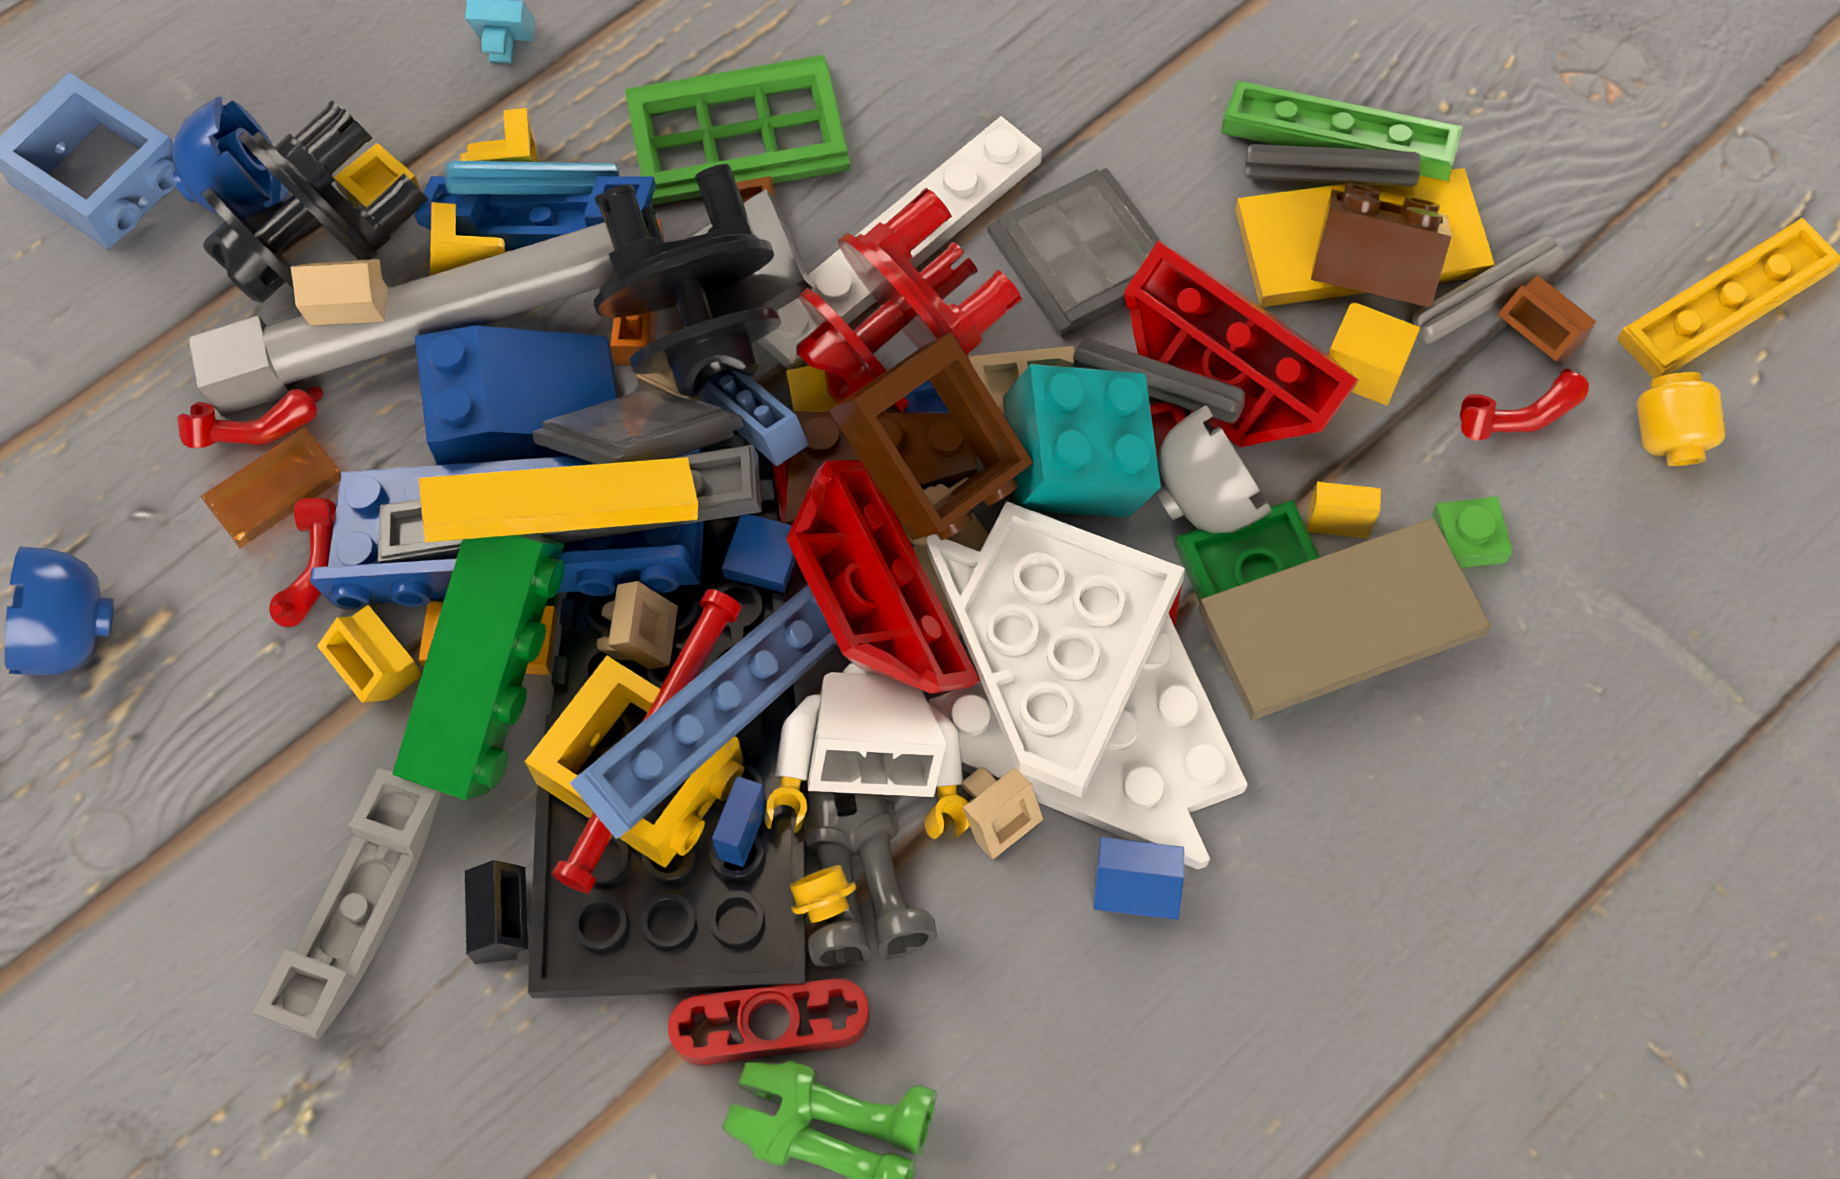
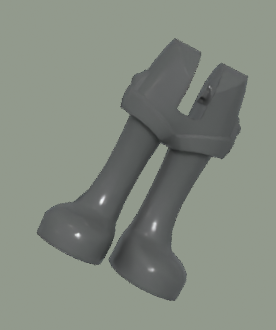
(866, 834)

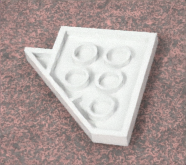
(1055, 634)
(1155, 768)

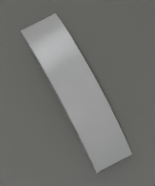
(356, 909)

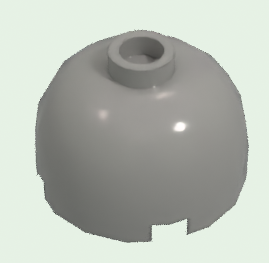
(1206, 478)

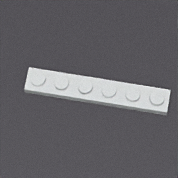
(965, 185)

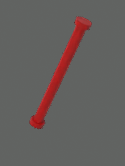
(717, 611)

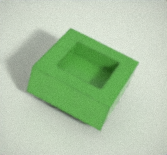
(1474, 531)

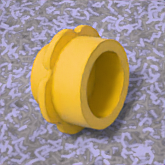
(822, 893)

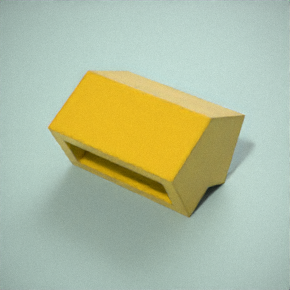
(368, 656)

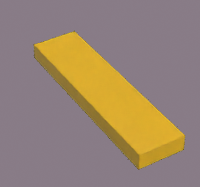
(1729, 299)
(557, 499)

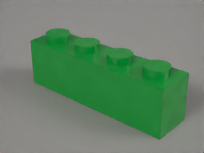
(479, 663)

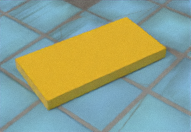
(1285, 229)

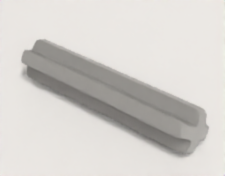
(1487, 289)

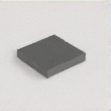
(775, 283)

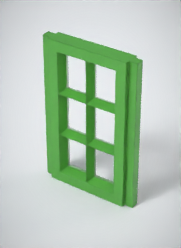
(732, 87)

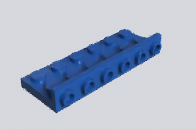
(593, 566)

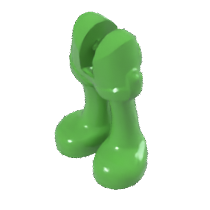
(805, 1100)

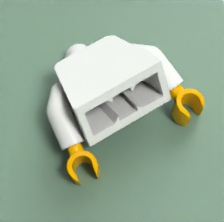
(870, 740)

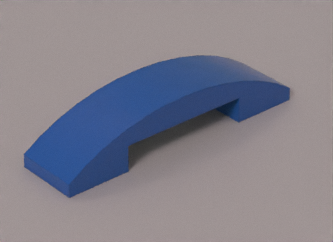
(527, 218)

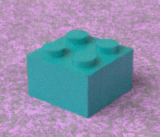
(1085, 440)

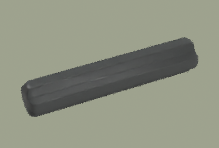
(1333, 165)
(1165, 380)

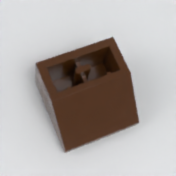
(1382, 245)

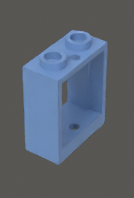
(60, 124)

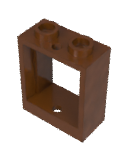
(973, 411)

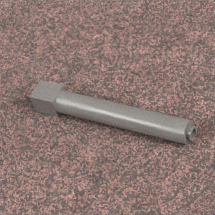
(256, 362)

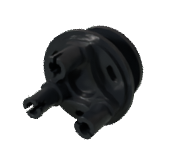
(305, 169)
(681, 274)

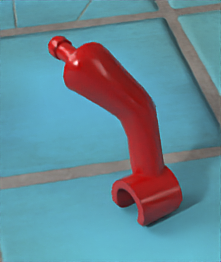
(290, 413)
(1481, 418)
(295, 602)

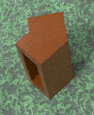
(1547, 319)

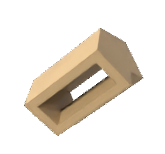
(340, 292)

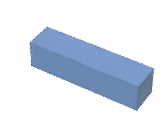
(765, 420)

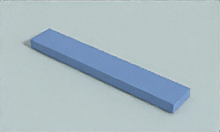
(705, 714)

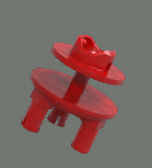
(906, 297)

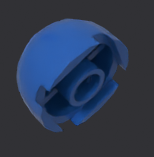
(213, 155)
(53, 613)

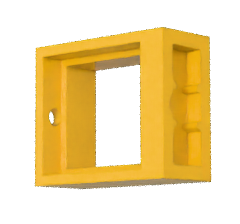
(585, 725)

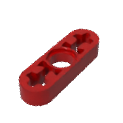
(719, 1042)

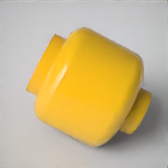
(1681, 418)

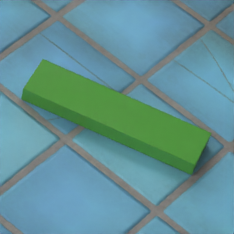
(1313, 121)

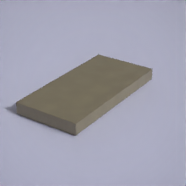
(1343, 618)

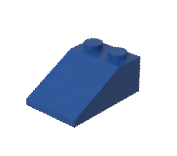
(498, 384)

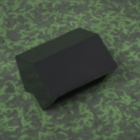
(484, 913)

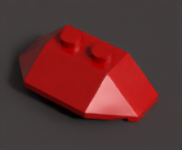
(1215, 331)
(874, 583)

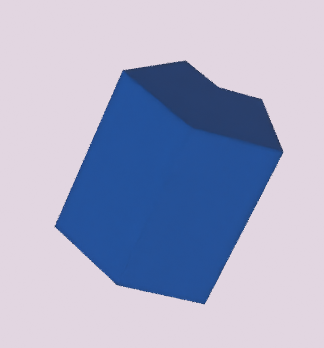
(1139, 878)

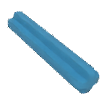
(524, 177)

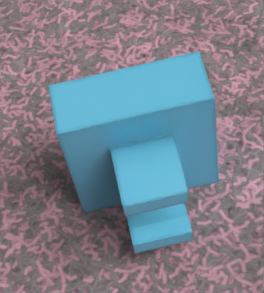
(499, 25)

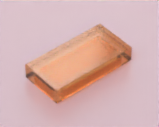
(271, 486)

